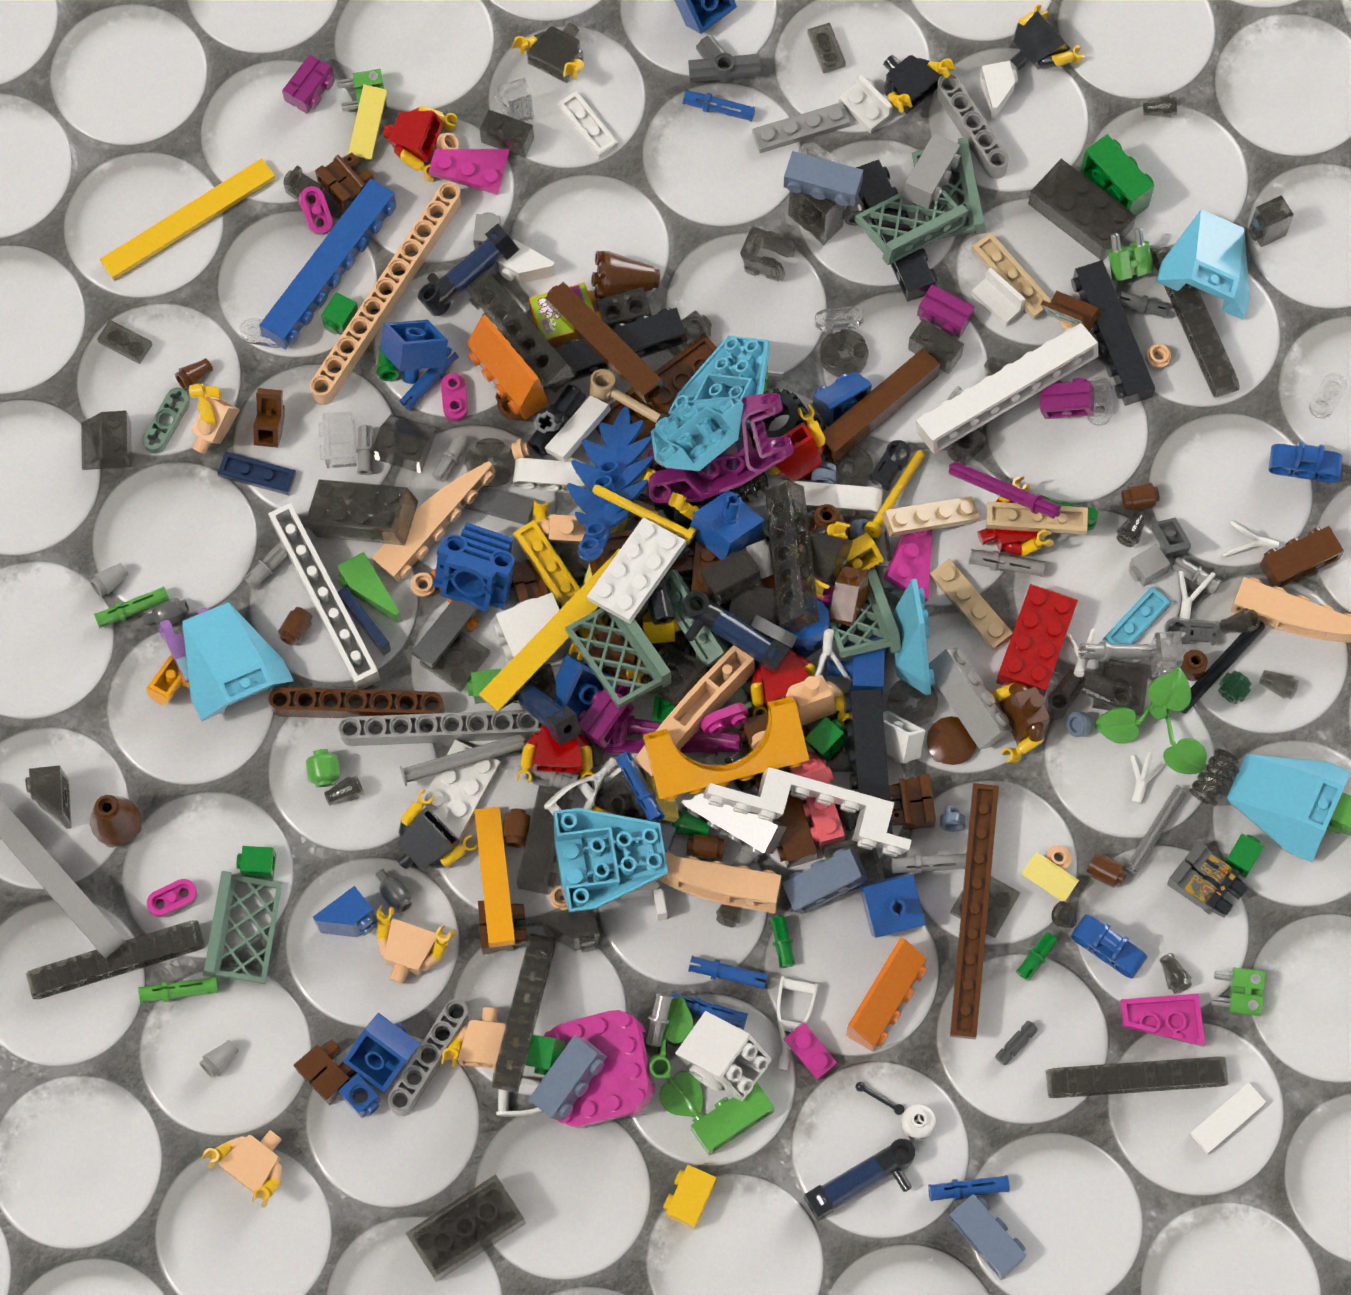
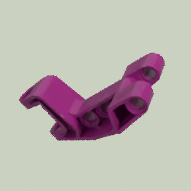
(726, 472)

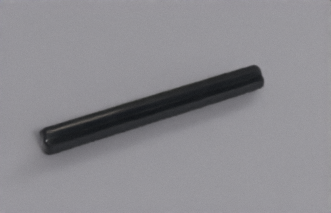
(1222, 664)

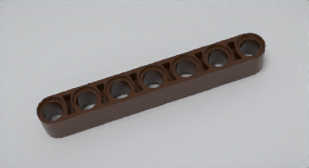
(346, 697)

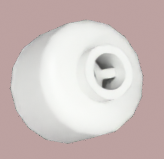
(911, 1128)

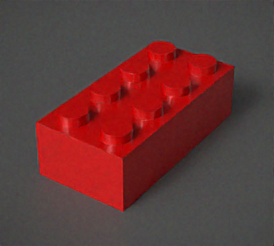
(1037, 639)

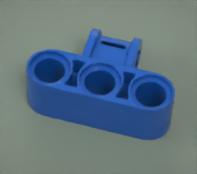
(1305, 462)
(1109, 946)

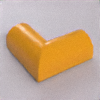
(166, 682)

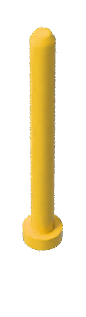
(874, 528)
(687, 534)

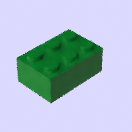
(1117, 174)

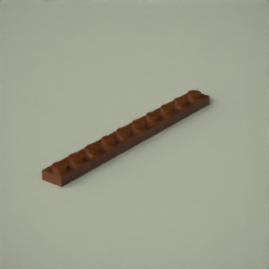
(974, 911)

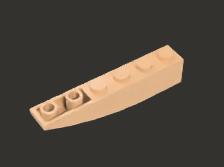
(431, 520)
(1292, 612)
(703, 699)
(724, 883)

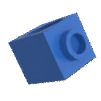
(352, 1088)

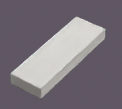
(587, 124)
(577, 428)
(1227, 1118)

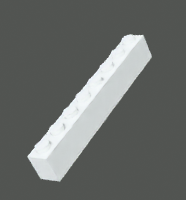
(1007, 388)
(324, 597)

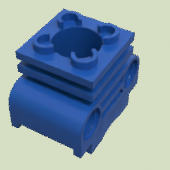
(475, 567)

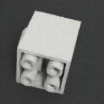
(522, 622)
(723, 1056)

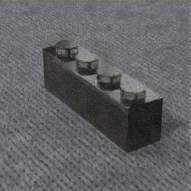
(539, 852)

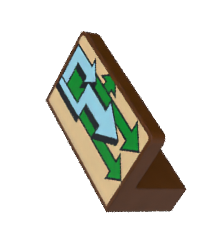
(1071, 310)

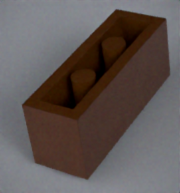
(1301, 556)

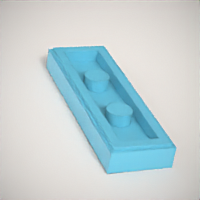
(1138, 618)

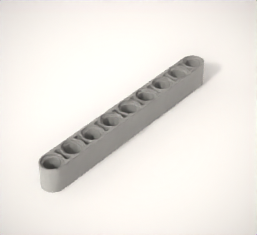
(439, 722)
(58, 883)

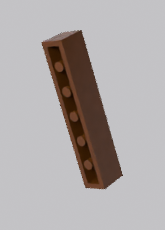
(796, 842)

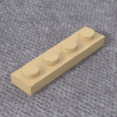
(995, 256)
(930, 516)
(1017, 517)
(971, 604)

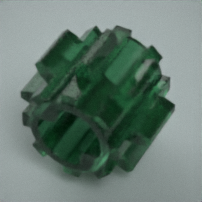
(1234, 687)

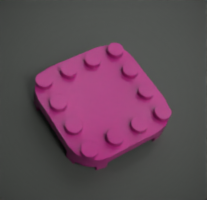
(624, 1081)

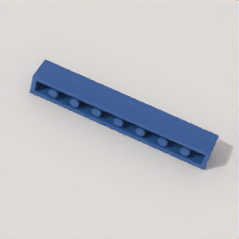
(328, 264)

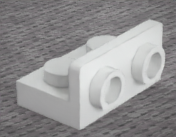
(867, 104)

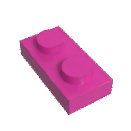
(810, 1050)

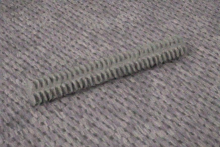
(1154, 830)

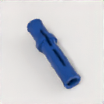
(690, 98)
(426, 381)
(644, 796)
(727, 972)
(698, 1007)
(958, 1189)

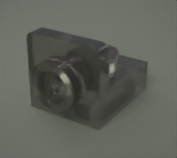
(296, 182)
(545, 680)

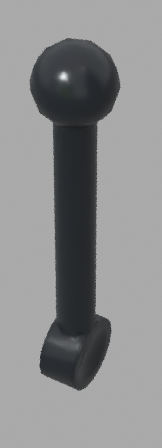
(898, 1109)

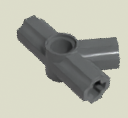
(716, 57)

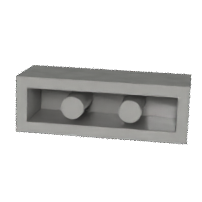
(931, 171)

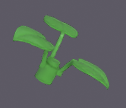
(1166, 693)
(683, 1092)

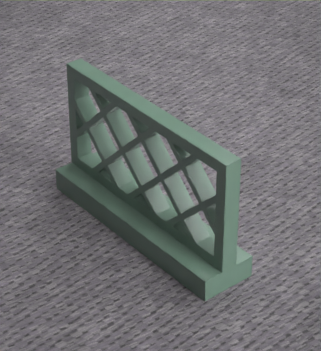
(969, 192)
(925, 233)
(883, 626)
(707, 644)
(639, 646)
(220, 924)

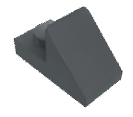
(1171, 538)

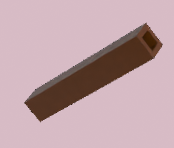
(604, 342)
(879, 404)

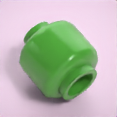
(323, 768)

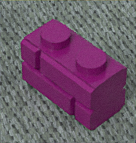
(308, 84)
(945, 311)
(1067, 399)
(603, 718)

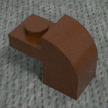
(269, 418)

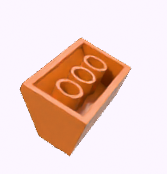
(506, 369)
(886, 996)

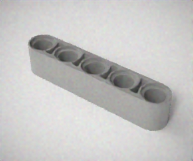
(977, 135)
(427, 1070)

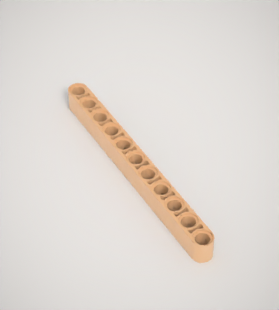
(386, 303)

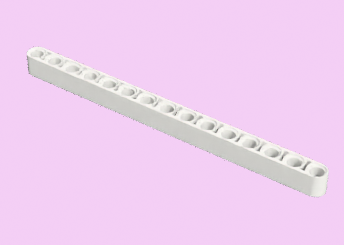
(848, 499)

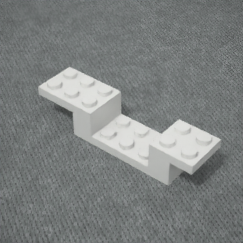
(773, 795)

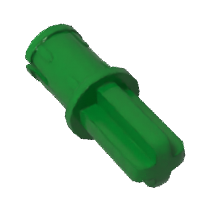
(782, 942)
(1036, 956)

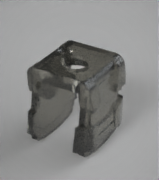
(767, 266)

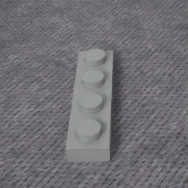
(801, 127)

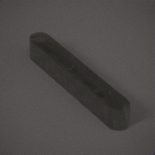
(1201, 334)
(130, 956)
(523, 1013)
(1136, 1077)

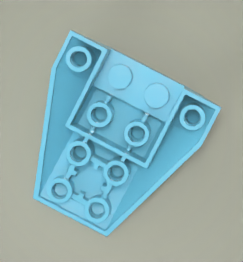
(1211, 259)
(732, 370)
(697, 432)
(913, 629)
(228, 661)
(1289, 799)
(605, 856)

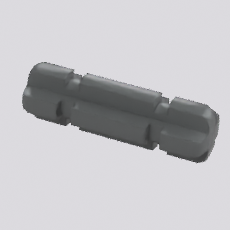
(1015, 1044)

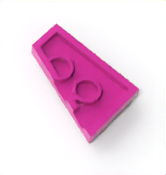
(470, 167)
(911, 561)
(1165, 1016)

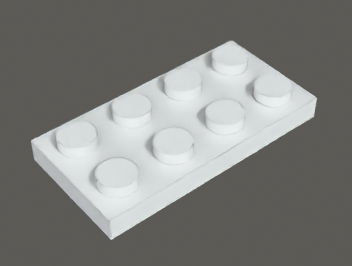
(636, 570)
(460, 791)

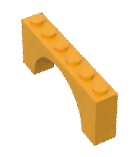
(779, 747)

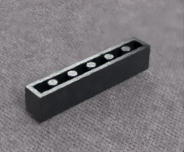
(912, 270)
(1114, 334)
(644, 336)
(867, 745)

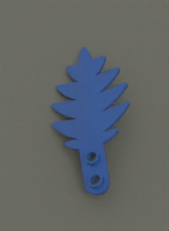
(614, 472)

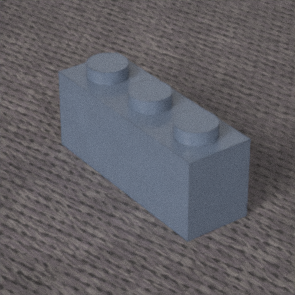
(823, 179)
(825, 880)
(568, 1078)
(987, 1236)

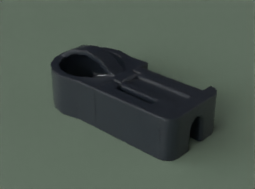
(889, 466)

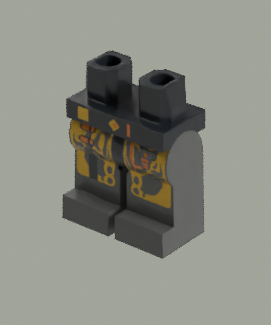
(1206, 880)

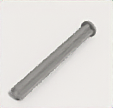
(462, 758)

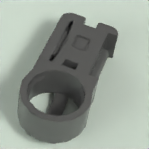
(1195, 630)

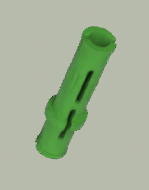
(131, 607)
(168, 991)

